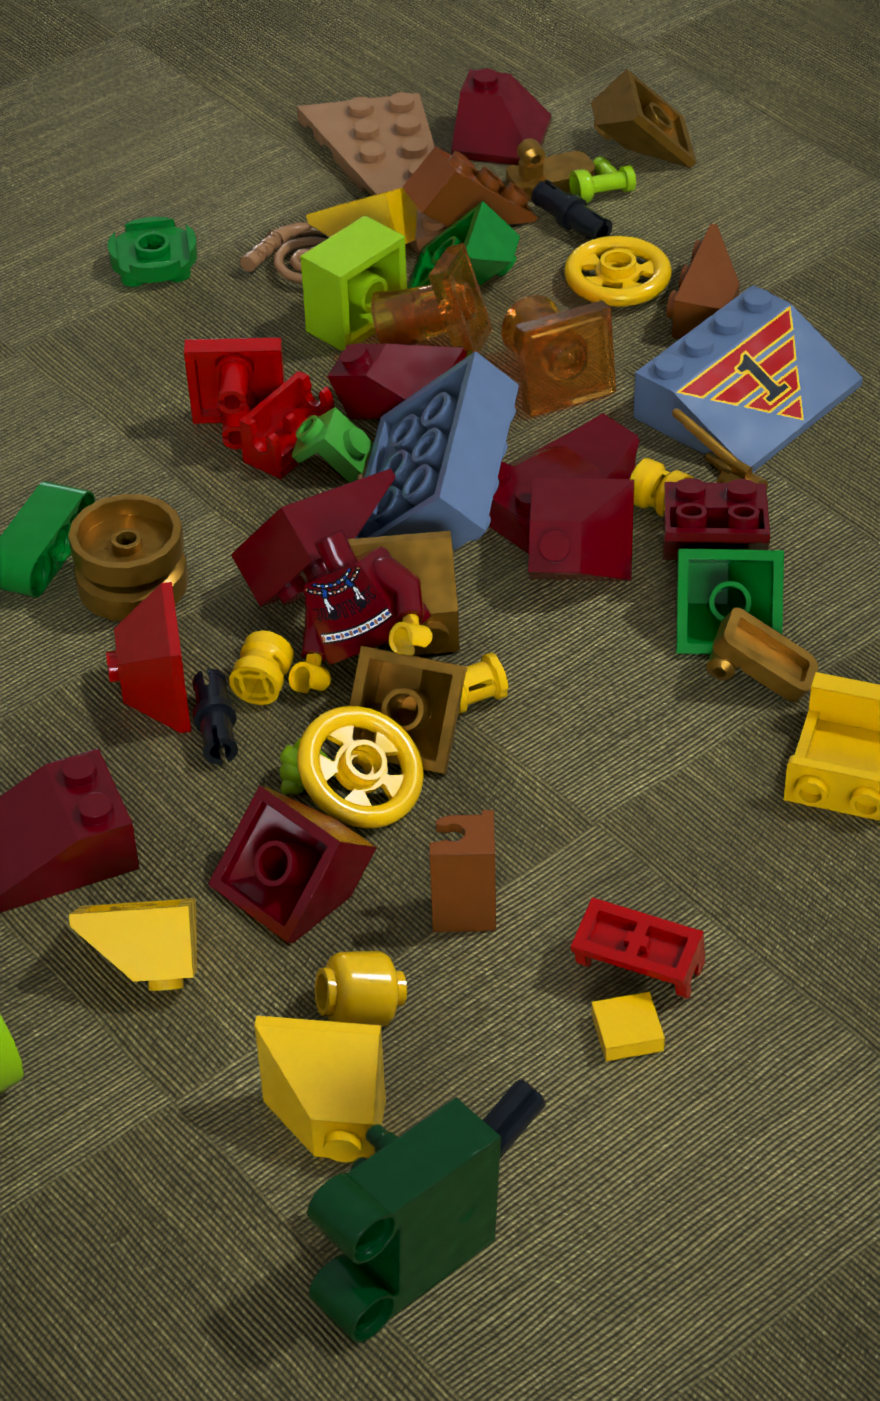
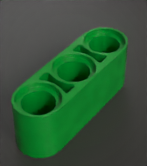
(37, 538)

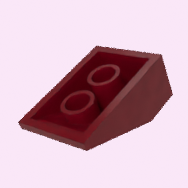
(283, 551)
(63, 831)

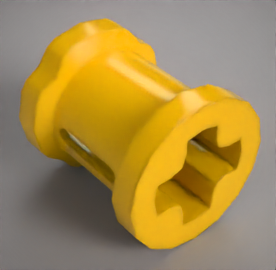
(484, 681)

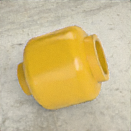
(360, 988)

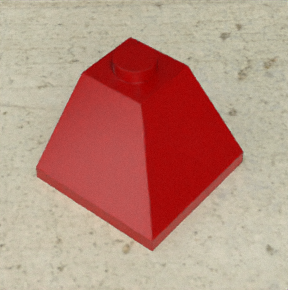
(151, 660)

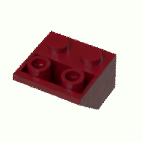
(714, 516)

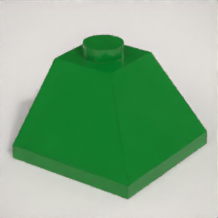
(488, 242)
(717, 582)

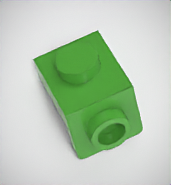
(334, 440)

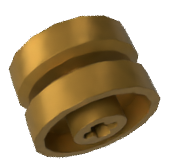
(125, 552)

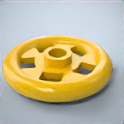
(618, 270)
(389, 740)

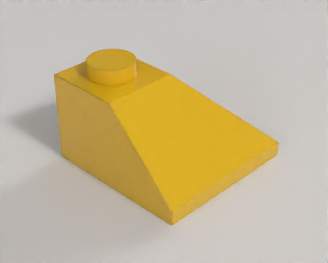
(389, 208)
(144, 938)
(323, 1082)

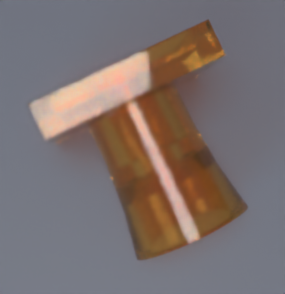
(445, 306)
(560, 354)

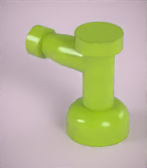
(608, 179)

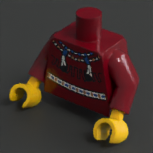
(357, 605)

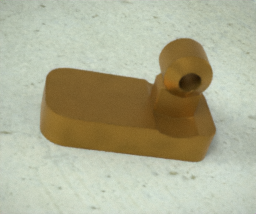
(536, 167)
(762, 654)

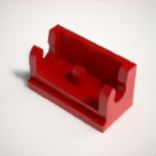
(271, 426)
(640, 944)

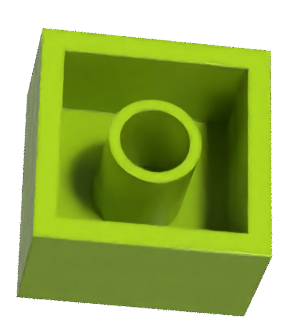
(345, 274)

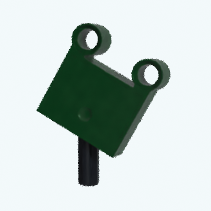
(413, 1209)

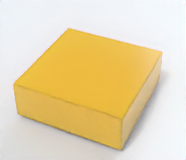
(627, 1026)

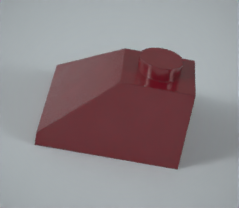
(496, 117)
(381, 376)
(581, 529)
(290, 864)

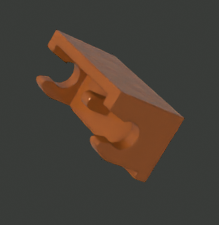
(464, 874)

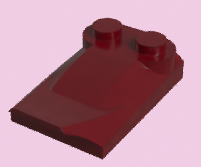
(591, 451)

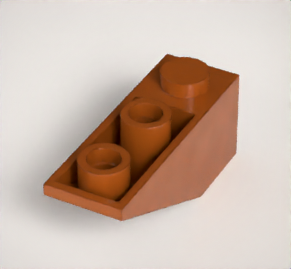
(452, 186)
(703, 285)

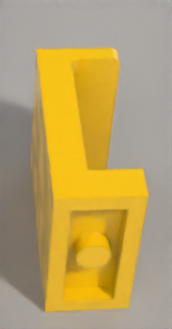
(838, 749)

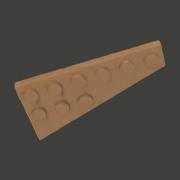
(377, 144)

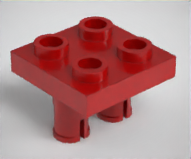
(231, 379)

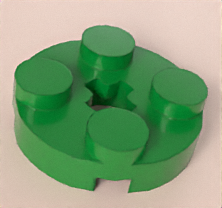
(170, 260)

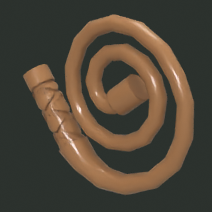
(283, 241)

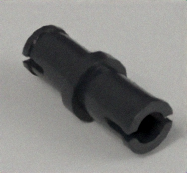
(570, 211)
(214, 716)

